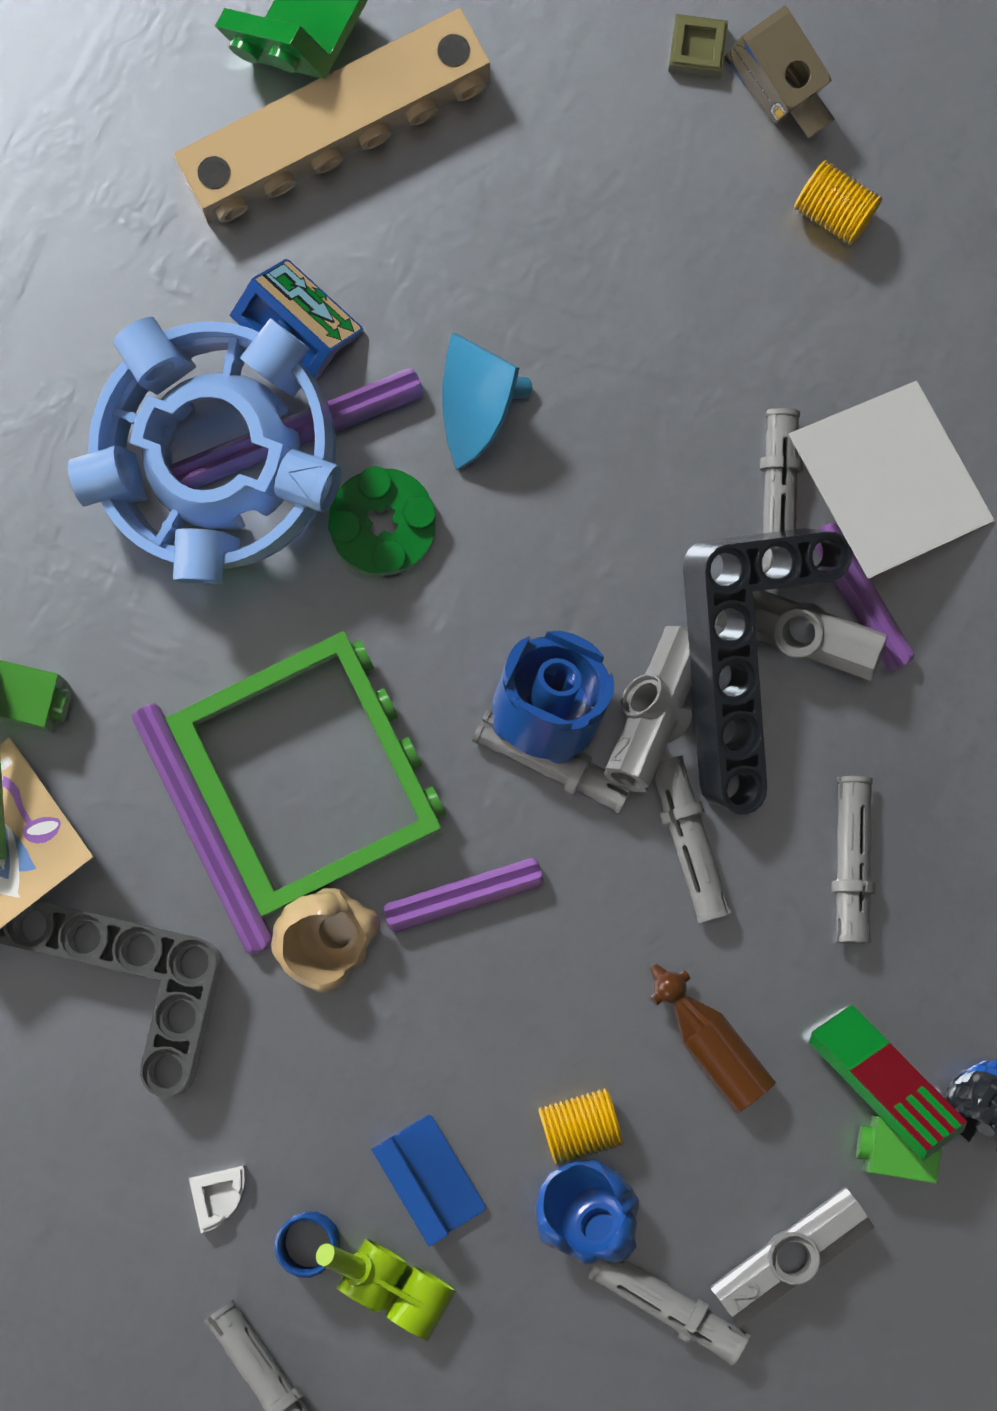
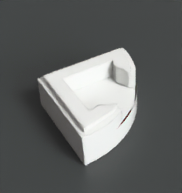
(217, 1195)

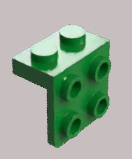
(293, 34)

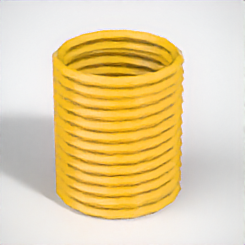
(837, 202)
(581, 1126)

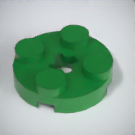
(376, 491)

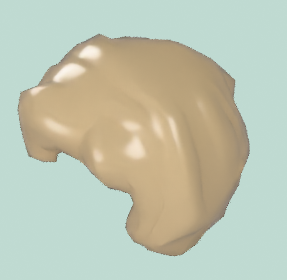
(323, 938)

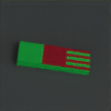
(887, 1082)

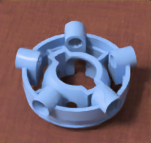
(154, 363)

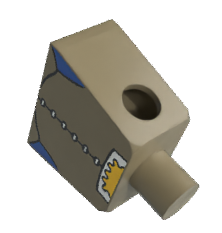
(780, 52)

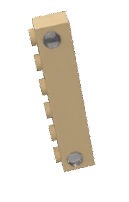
(334, 116)

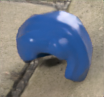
(588, 1212)

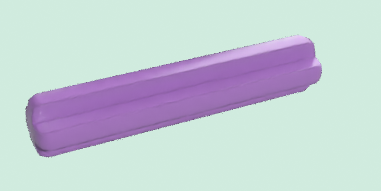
(871, 609)
(463, 895)

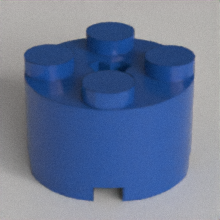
(552, 696)

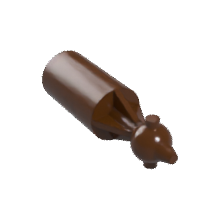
(713, 1042)

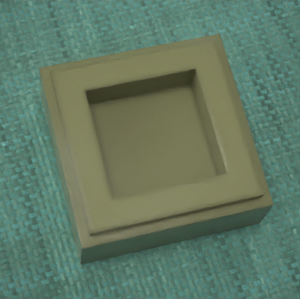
(698, 45)

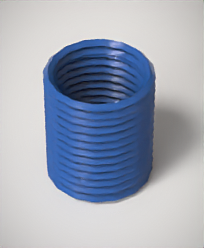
(280, 1244)

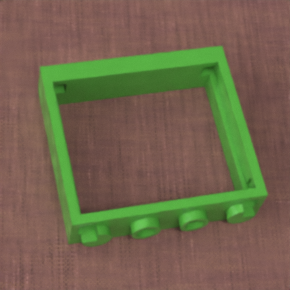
(380, 713)

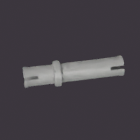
(780, 474)
(576, 775)
(690, 839)
(853, 860)
(678, 1311)
(253, 1360)

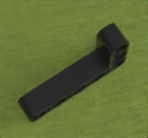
(738, 648)

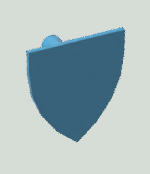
(476, 397)

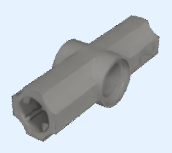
(836, 640)
(654, 713)
(824, 1236)

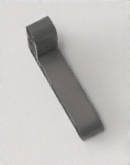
(164, 966)

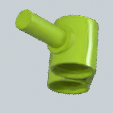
(387, 1282)

